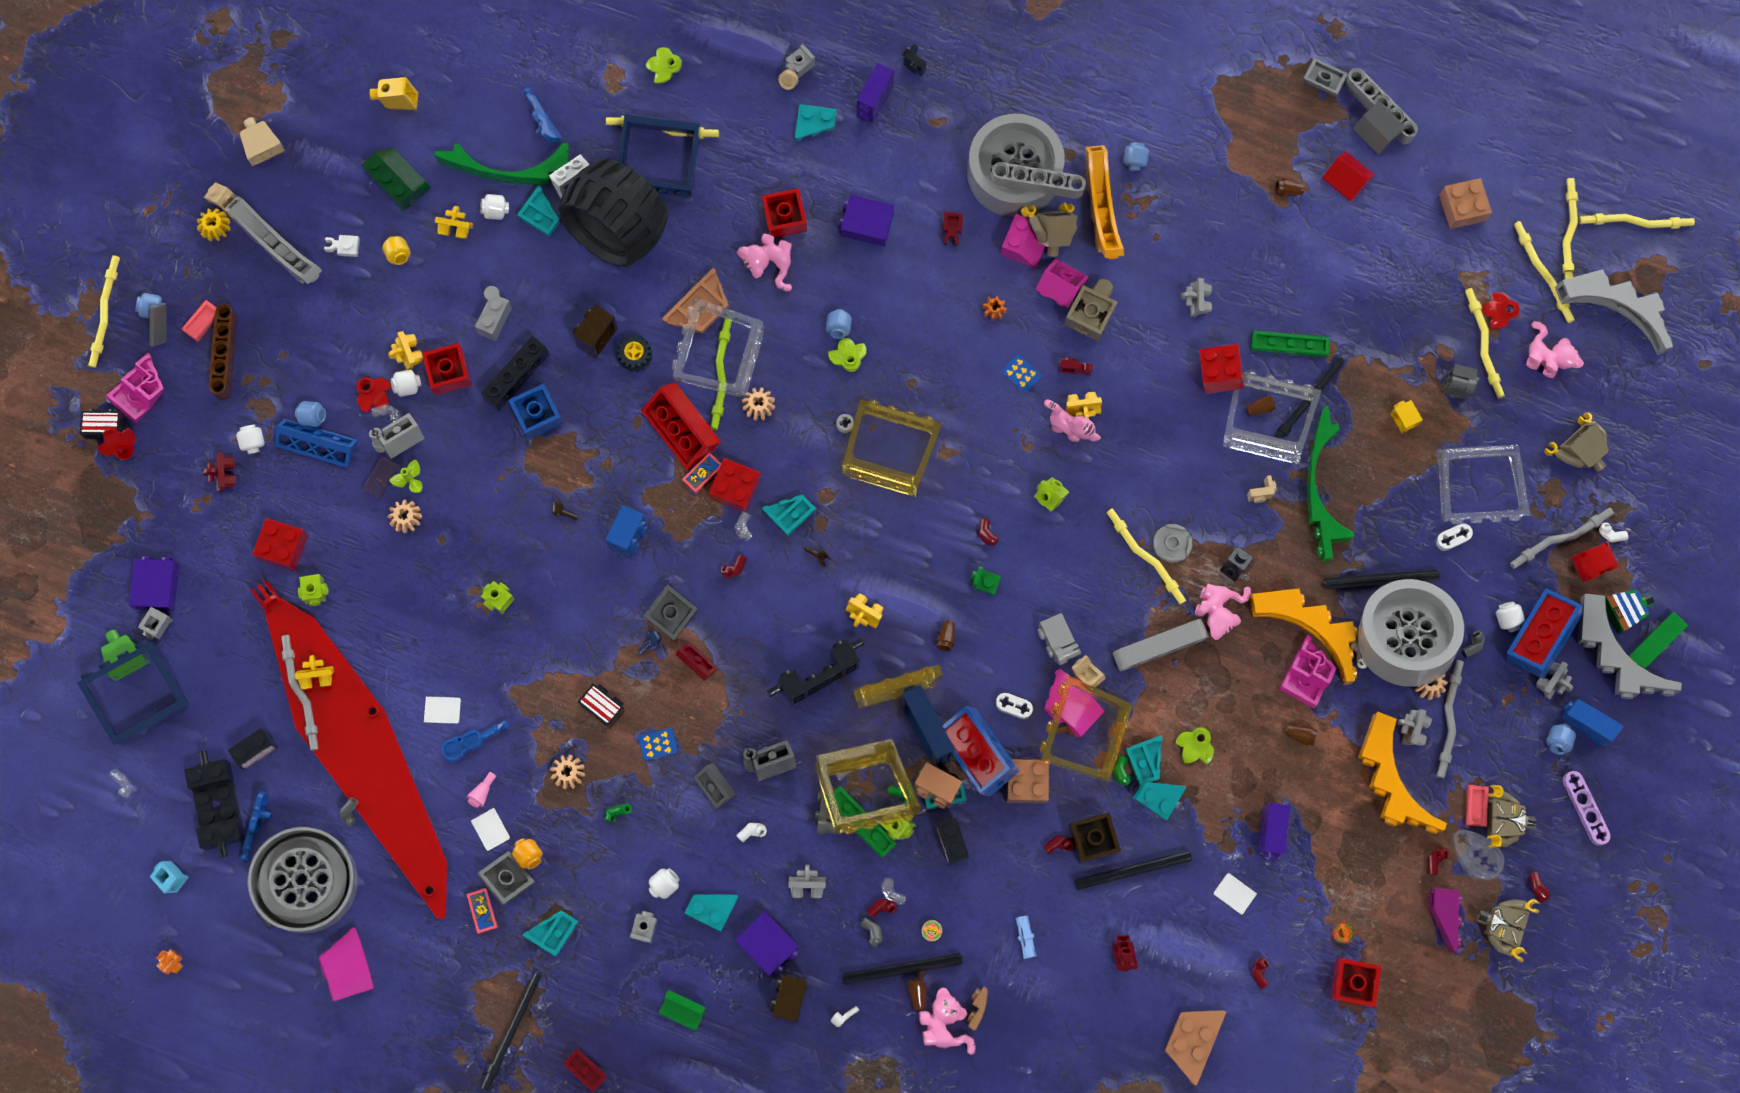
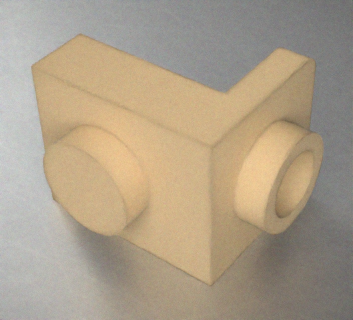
(220, 195)
(1261, 494)
(1087, 672)

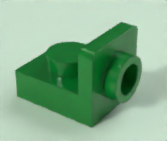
(985, 581)

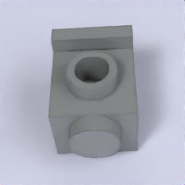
(806, 63)
(151, 618)
(647, 934)

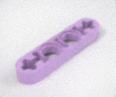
(1590, 806)

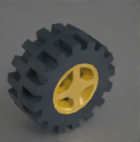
(629, 348)

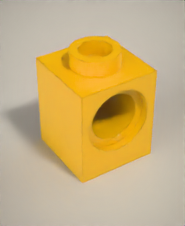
(1406, 416)

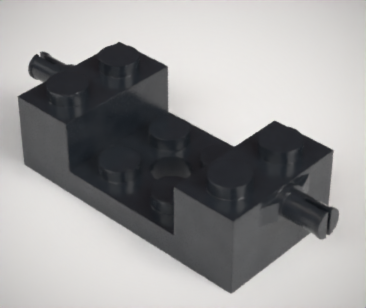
(845, 663)
(211, 783)

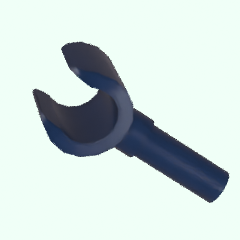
(654, 638)

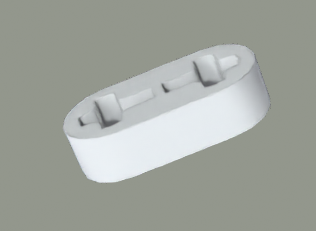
(1455, 540)
(1015, 701)

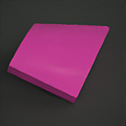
(137, 390)
(1308, 674)
(1079, 710)
(346, 967)

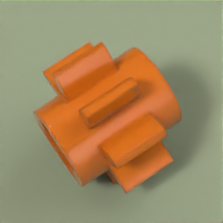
(1000, 309)
(169, 962)

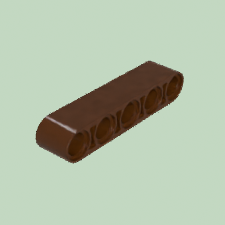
(227, 359)

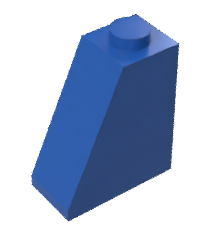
(1591, 722)

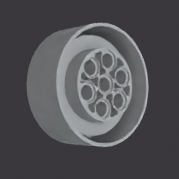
(1022, 136)
(1425, 607)
(333, 897)

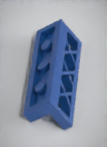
(318, 437)

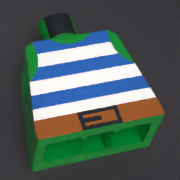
(1627, 609)

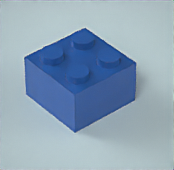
(535, 411)
(627, 532)

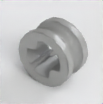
(840, 419)

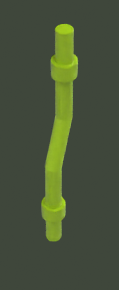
(724, 338)

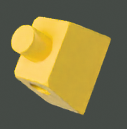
(396, 94)

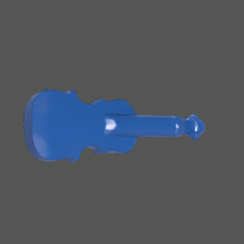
(546, 127)
(457, 747)
(255, 822)

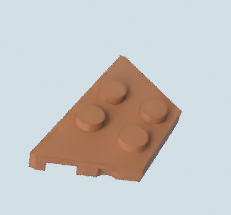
(708, 290)
(1193, 1041)

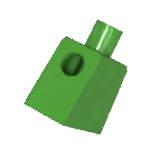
(117, 646)

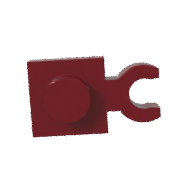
(953, 226)
(1071, 366)

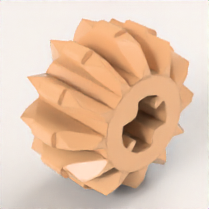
(758, 410)
(397, 519)
(1433, 690)
(573, 774)

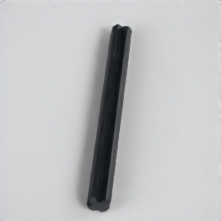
(1379, 579)
(1133, 870)
(902, 968)

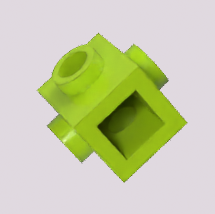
(1051, 493)
(313, 589)
(500, 602)
(900, 829)

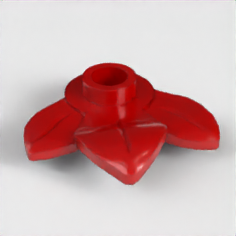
(1497, 310)
(375, 395)
(116, 442)

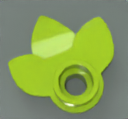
(661, 65)
(848, 352)
(1194, 748)

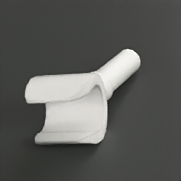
(838, 1020)

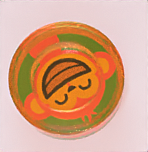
(1343, 932)

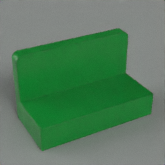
(682, 1010)

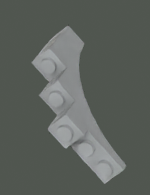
(279, 249)
(1622, 298)
(1630, 677)

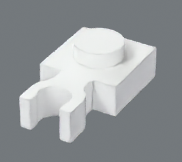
(345, 245)

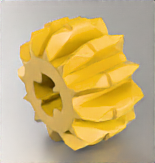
(208, 230)

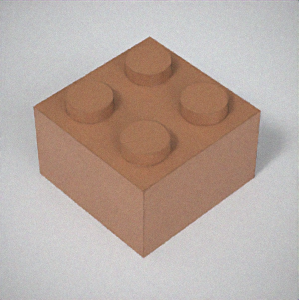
(1465, 203)
(1029, 784)
(937, 786)

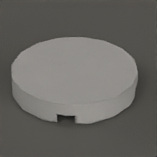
(1172, 543)

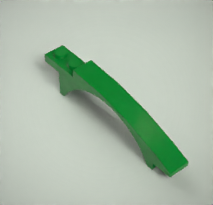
(537, 175)
(1327, 528)

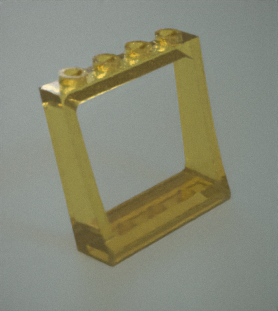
(882, 475)
(893, 688)
(1124, 709)
(858, 758)

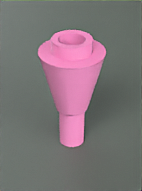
(478, 795)

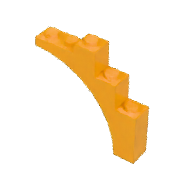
(1102, 214)
(1315, 619)
(1399, 805)

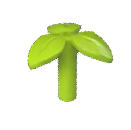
(407, 476)

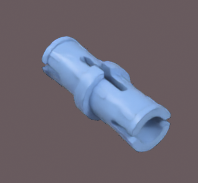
(1025, 937)

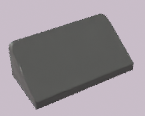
(157, 324)
(714, 785)

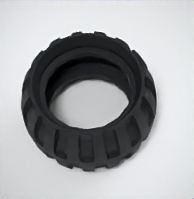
(613, 212)

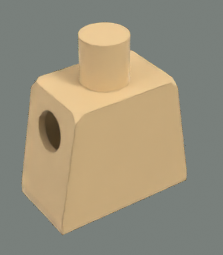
(259, 141)

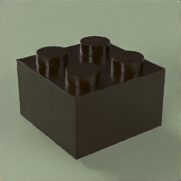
(595, 331)
(1094, 838)
(789, 998)

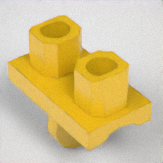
(445, 224)
(402, 352)
(1088, 407)
(862, 613)
(323, 673)

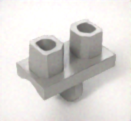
(1195, 297)
(1549, 687)
(1412, 727)
(808, 880)

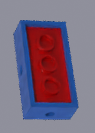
(1544, 633)
(979, 751)

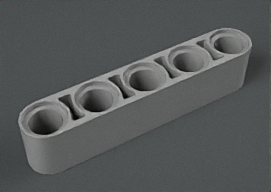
(1368, 101)
(1046, 176)
(1160, 645)

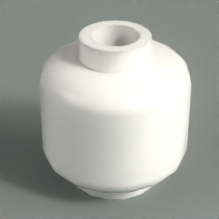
(494, 207)
(405, 383)
(250, 439)
(1510, 616)
(663, 883)

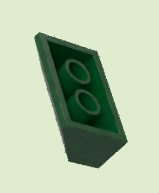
(395, 178)

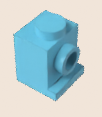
(168, 877)

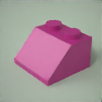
(1022, 243)
(1061, 283)

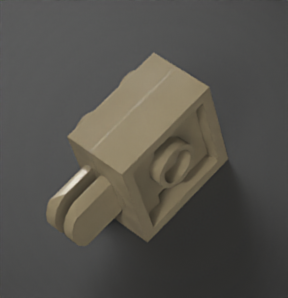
(1092, 310)

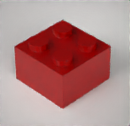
(784, 213)
(1221, 368)
(446, 369)
(735, 485)
(280, 544)
(1355, 983)

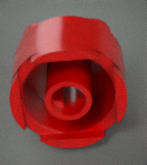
(1595, 562)

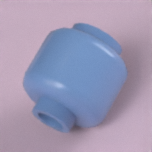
(1136, 156)
(143, 304)
(838, 324)
(310, 414)
(1561, 739)

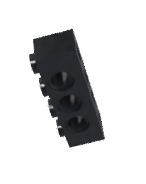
(515, 373)

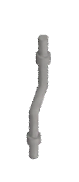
(1529, 554)
(311, 728)
(1445, 756)

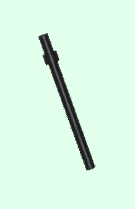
(1285, 429)
(493, 1069)

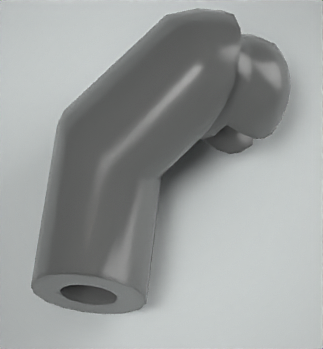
(1476, 645)
(346, 812)
(875, 931)

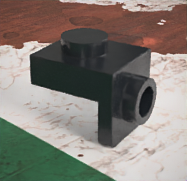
(912, 61)
(1236, 564)

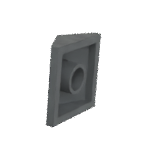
(1325, 77)
(1379, 127)
(670, 612)
(505, 878)

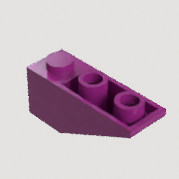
(1445, 911)

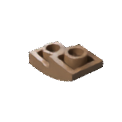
(979, 1002)

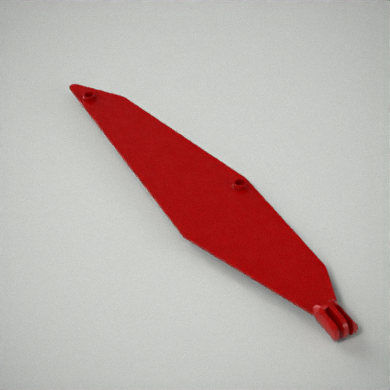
(360, 750)

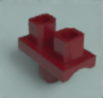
(222, 463)
(1124, 954)

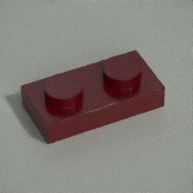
(696, 661)
(585, 1070)

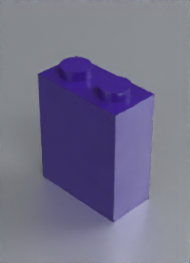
(875, 93)
(866, 220)
(154, 584)
(1273, 831)
(768, 944)

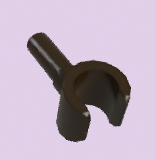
(557, 510)
(819, 555)

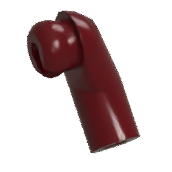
(985, 534)
(734, 570)
(1059, 843)
(1435, 858)
(1538, 888)
(882, 905)
(1258, 972)

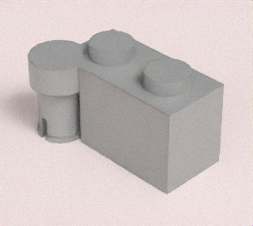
(493, 315)
(397, 436)
(1058, 639)

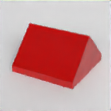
(1348, 176)

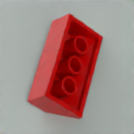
(680, 425)

